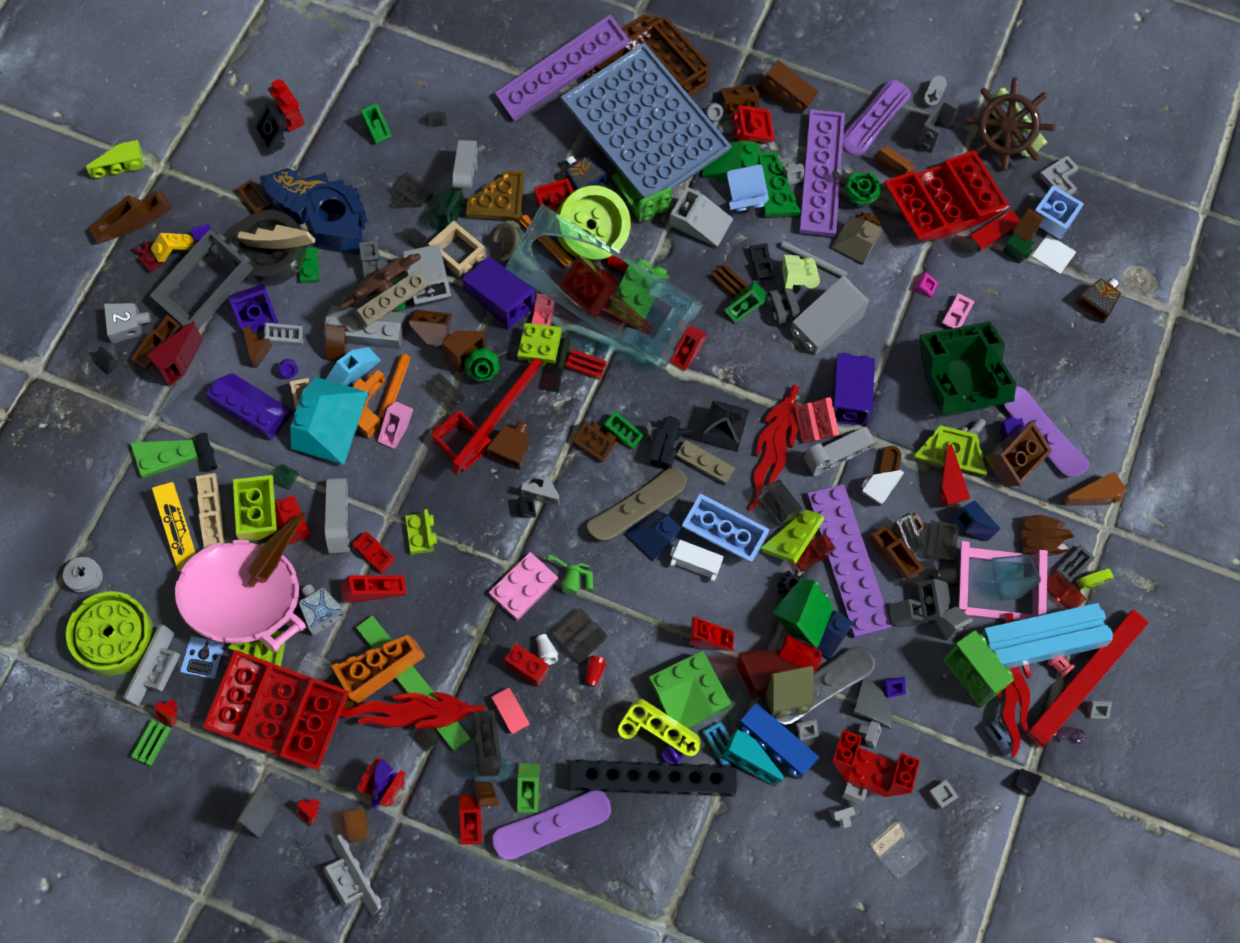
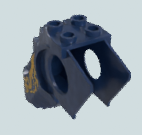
(315, 200)

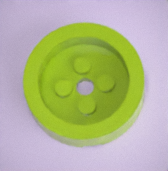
(605, 210)
(122, 648)

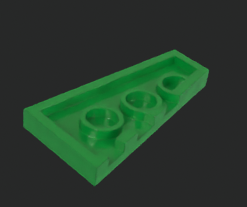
(781, 199)

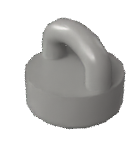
(713, 111)

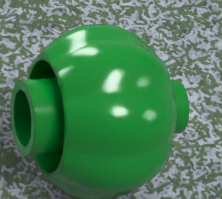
(481, 364)

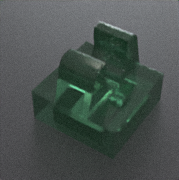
(285, 476)

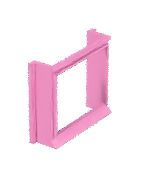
(1039, 592)

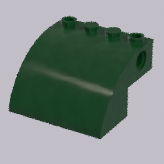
(966, 368)

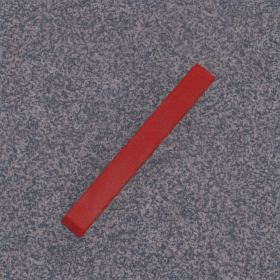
(1086, 679)

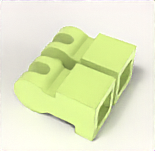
(799, 272)

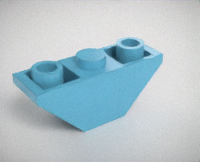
(353, 366)

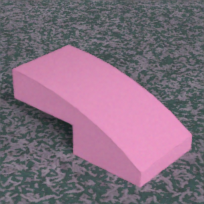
(958, 311)

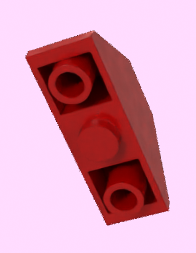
(710, 636)

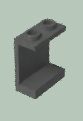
(944, 115)

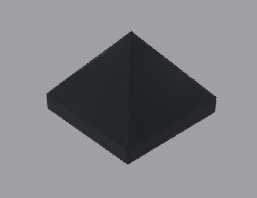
(526, 506)

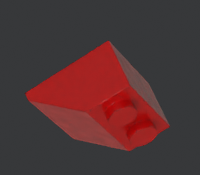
(286, 511)

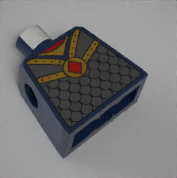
(584, 173)

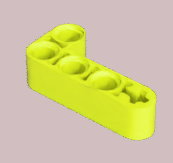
(660, 731)

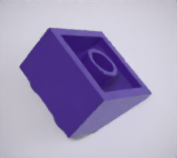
(253, 308)

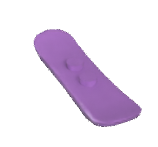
(875, 117)
(1064, 454)
(554, 824)

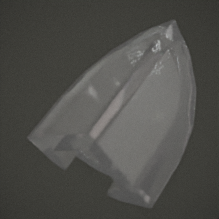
(315, 666)

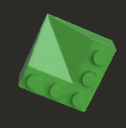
(978, 668)
(690, 691)

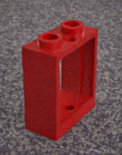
(452, 422)

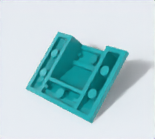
(327, 419)

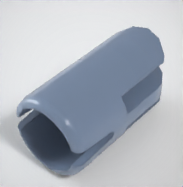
(1005, 740)

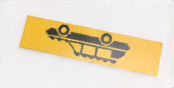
(174, 524)

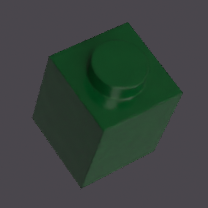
(1018, 248)

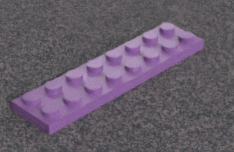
(562, 67)
(819, 187)
(850, 562)

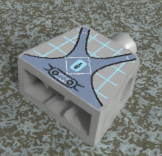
(320, 609)

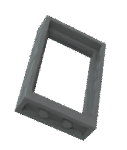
(161, 293)

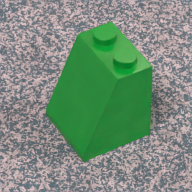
(805, 612)

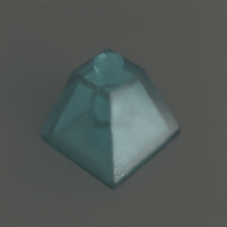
(1014, 576)

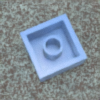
(1058, 211)

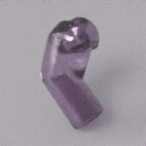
(1071, 732)

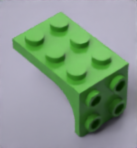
(643, 208)
(635, 289)

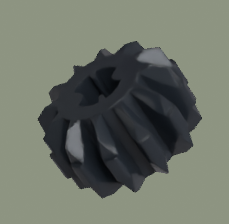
(787, 580)

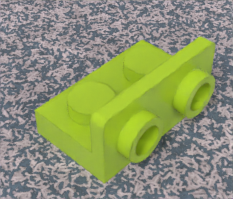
(419, 532)

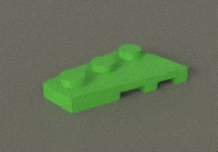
(162, 455)

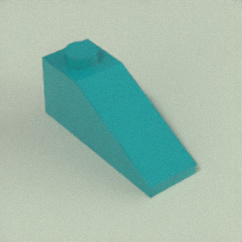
(749, 755)

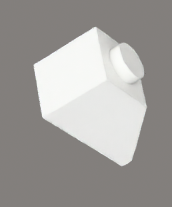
(881, 485)

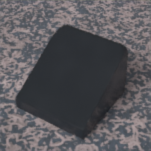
(105, 361)

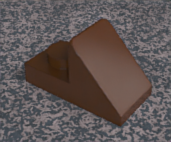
(1028, 225)
(256, 348)

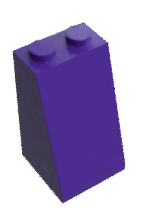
(499, 292)
(853, 389)

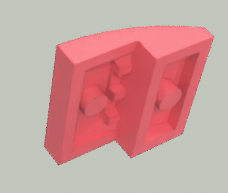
(816, 420)

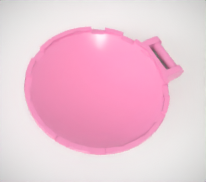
(224, 608)

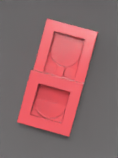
(543, 310)
(510, 710)

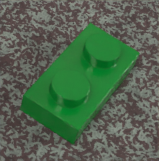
(310, 267)

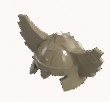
(510, 236)

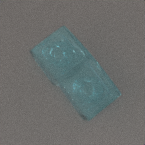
(507, 772)

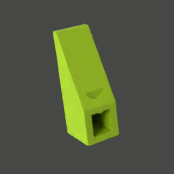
(119, 159)

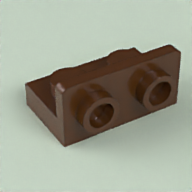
(739, 95)
(595, 440)

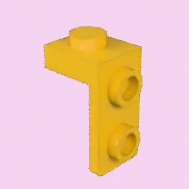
(167, 242)

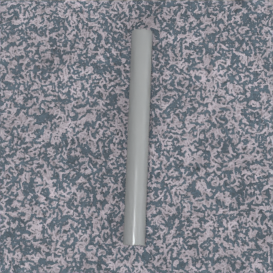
(819, 262)

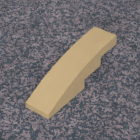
(279, 238)
(210, 510)

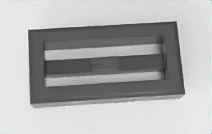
(1065, 574)

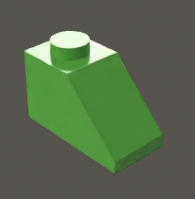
(528, 788)

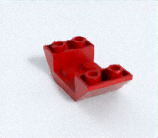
(872, 770)

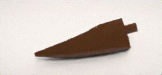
(269, 556)

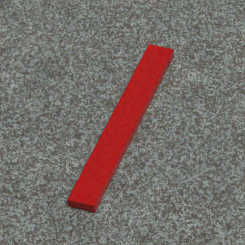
(495, 416)

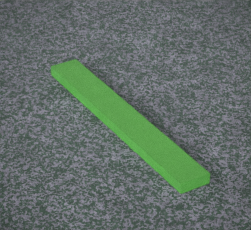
(412, 681)

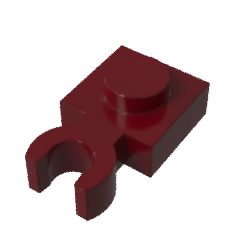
(148, 258)

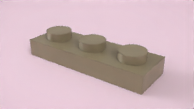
(705, 462)

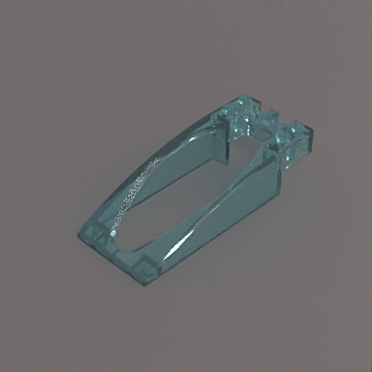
(657, 349)

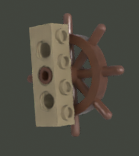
(389, 295)

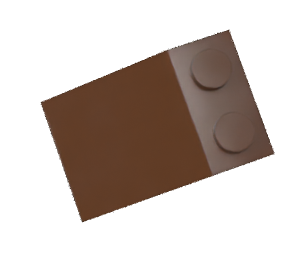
(1018, 455)

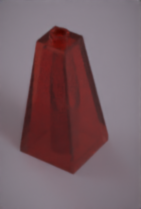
(757, 669)

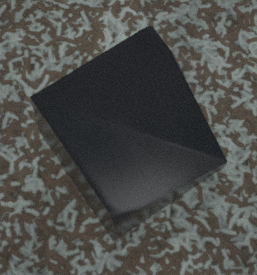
(1027, 782)

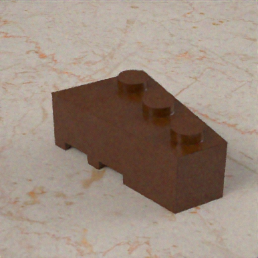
(787, 87)

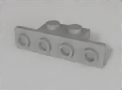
(154, 667)
(348, 878)

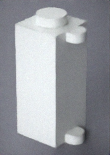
(696, 559)

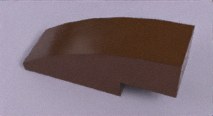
(155, 338)
(895, 552)

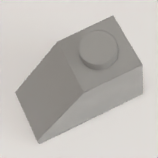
(953, 622)

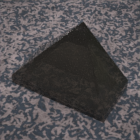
(906, 529)

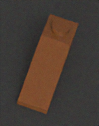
(1100, 492)

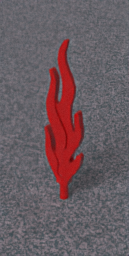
(775, 441)
(1016, 692)
(445, 711)

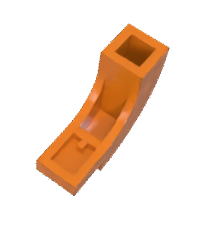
(369, 422)

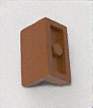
(894, 162)

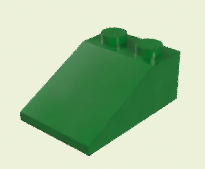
(741, 155)

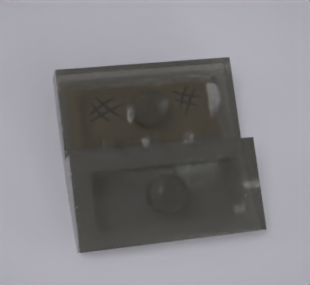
(579, 635)

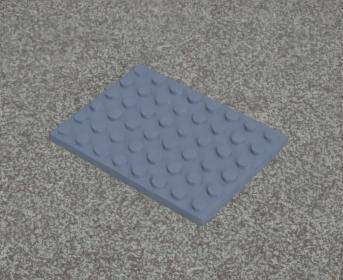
(645, 122)

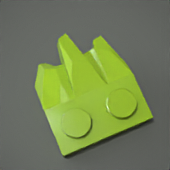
(260, 651)

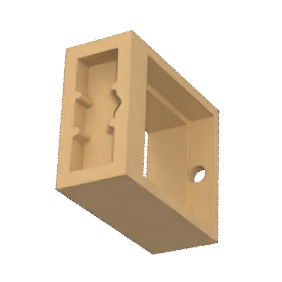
(446, 237)

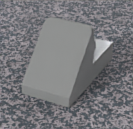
(545, 494)

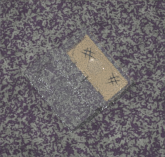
(897, 850)

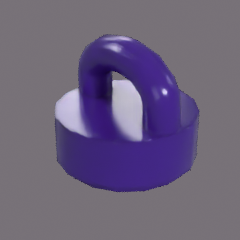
(288, 368)
(671, 755)

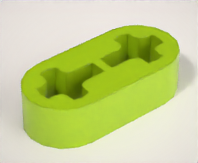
(1095, 579)

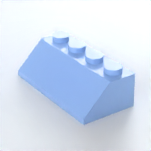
(726, 528)

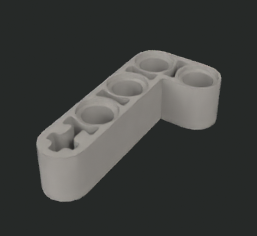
(465, 164)
(825, 458)
(337, 515)

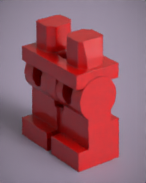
(287, 104)

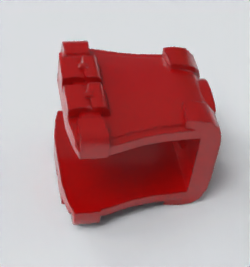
(367, 783)

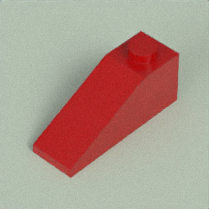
(952, 484)
(372, 587)

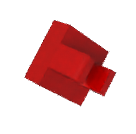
(166, 712)
(308, 811)

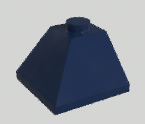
(654, 533)
(835, 632)

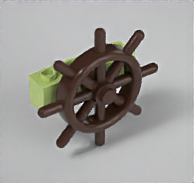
(1012, 123)

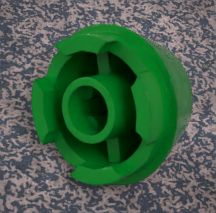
(862, 188)

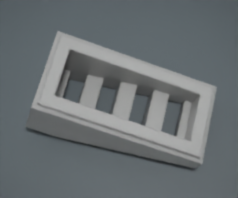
(271, 327)

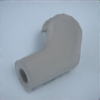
(977, 427)

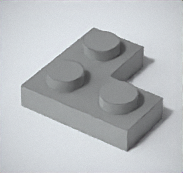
(1058, 175)

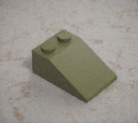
(790, 692)

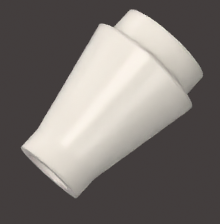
(546, 650)

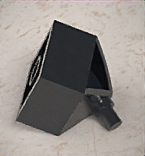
(725, 425)

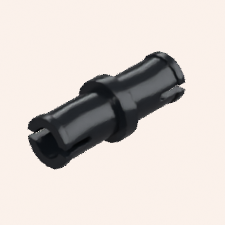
(206, 452)

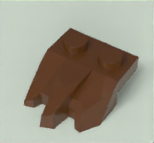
(1043, 533)

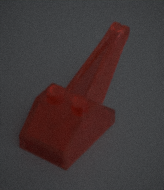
(593, 287)

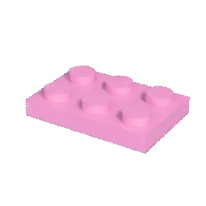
(523, 586)

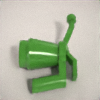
(571, 580)

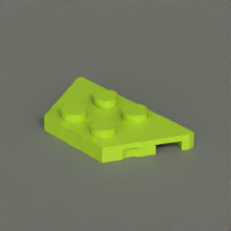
(965, 447)

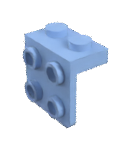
(747, 187)

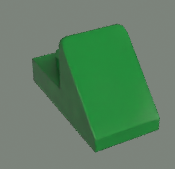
(376, 123)

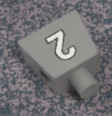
(124, 321)

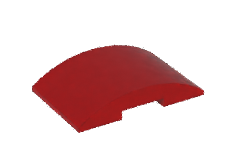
(947, 197)
(276, 709)

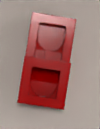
(373, 552)

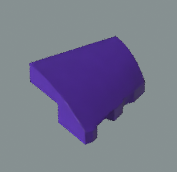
(383, 777)

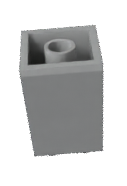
(830, 316)

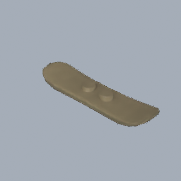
(638, 506)

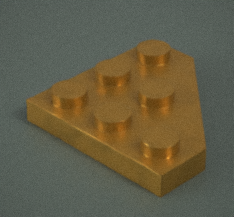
(499, 198)

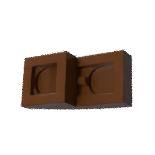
(335, 342)

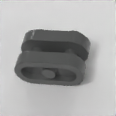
(775, 300)

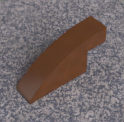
(129, 216)

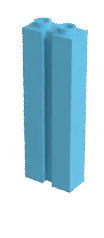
(1049, 636)

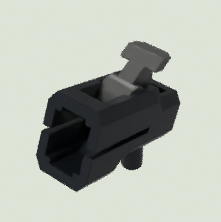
(664, 438)

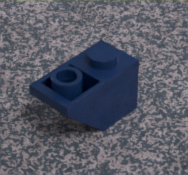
(976, 521)

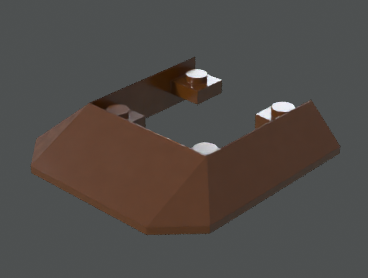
(669, 47)

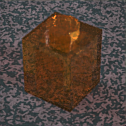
(357, 825)

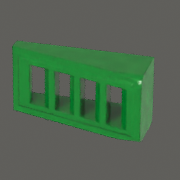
(626, 426)

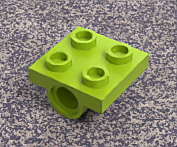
(539, 343)

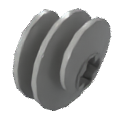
(91, 579)

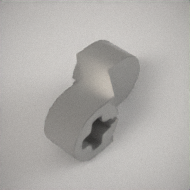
(939, 84)

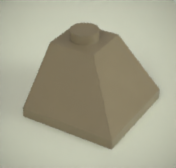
(857, 238)

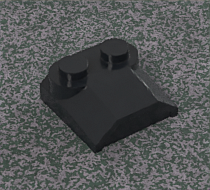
(270, 128)

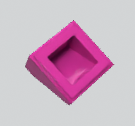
(925, 284)

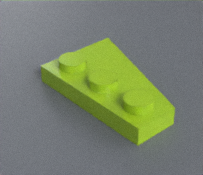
(794, 537)

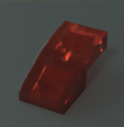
(815, 552)
(1064, 593)

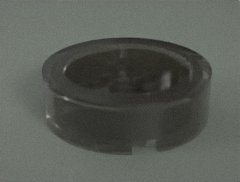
(279, 265)

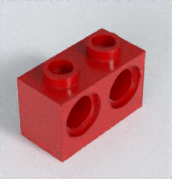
(526, 665)

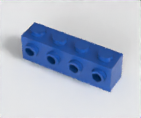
(778, 741)

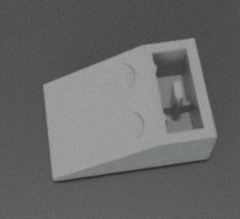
(700, 217)
(433, 269)

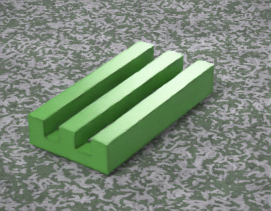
(144, 739)

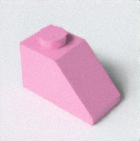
(395, 424)

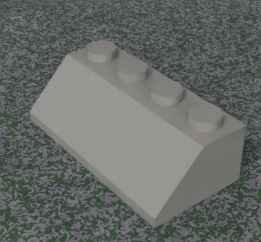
(382, 333)

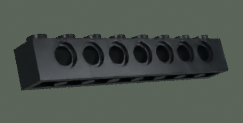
(726, 787)

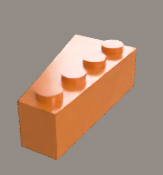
(377, 667)

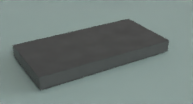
(260, 810)

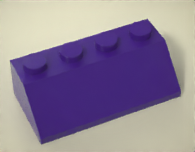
(248, 405)

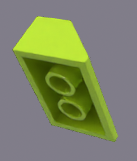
(254, 507)

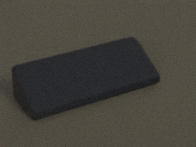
(554, 371)

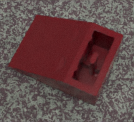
(176, 353)

